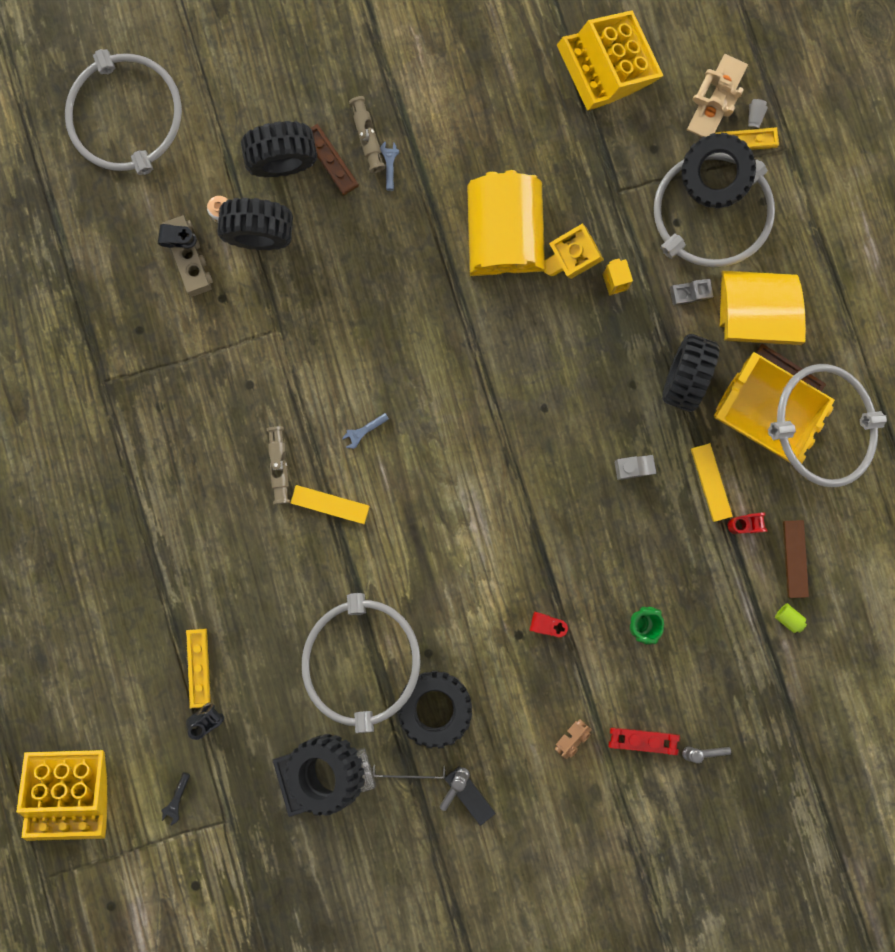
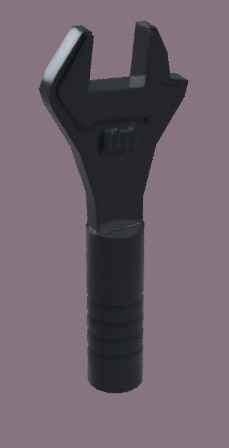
(173, 808)

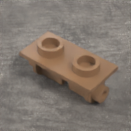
(570, 745)

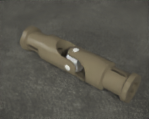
(366, 132)
(277, 454)

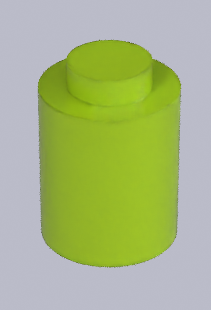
(791, 619)

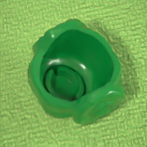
(647, 625)

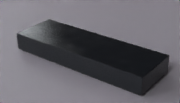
(473, 800)
(290, 802)

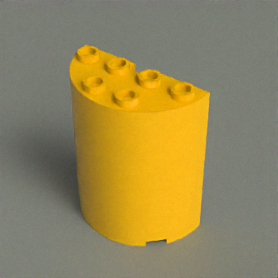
(505, 224)
(753, 404)

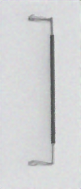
(393, 776)

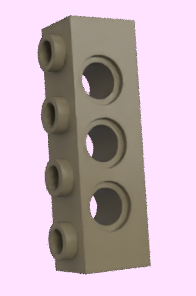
(201, 282)

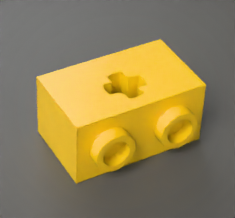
(617, 276)

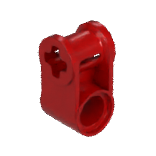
(750, 524)
(544, 625)

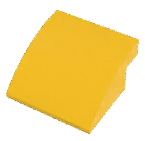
(609, 59)
(762, 308)
(63, 795)

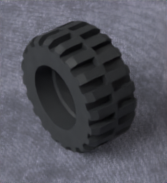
(278, 149)
(700, 151)
(255, 224)
(691, 372)
(454, 728)
(303, 777)

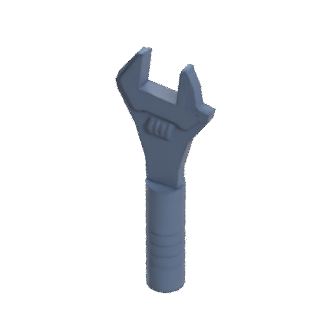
(389, 155)
(357, 435)

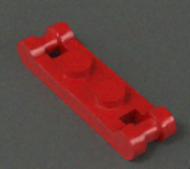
(644, 741)

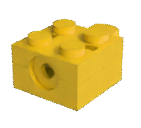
(573, 255)

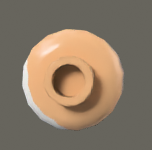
(214, 205)

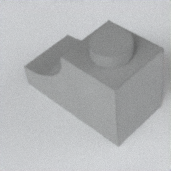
(635, 467)

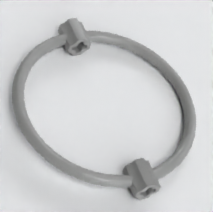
(105, 65)
(675, 244)
(785, 429)
(363, 720)

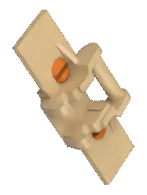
(723, 99)

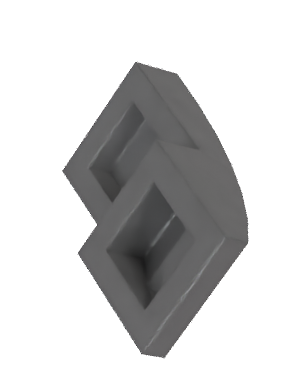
(691, 292)

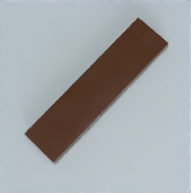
(332, 162)
(788, 366)
(795, 559)

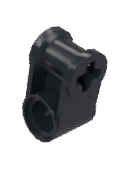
(173, 236)
(206, 718)

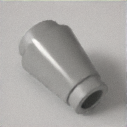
(756, 113)

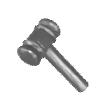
(698, 756)
(458, 785)

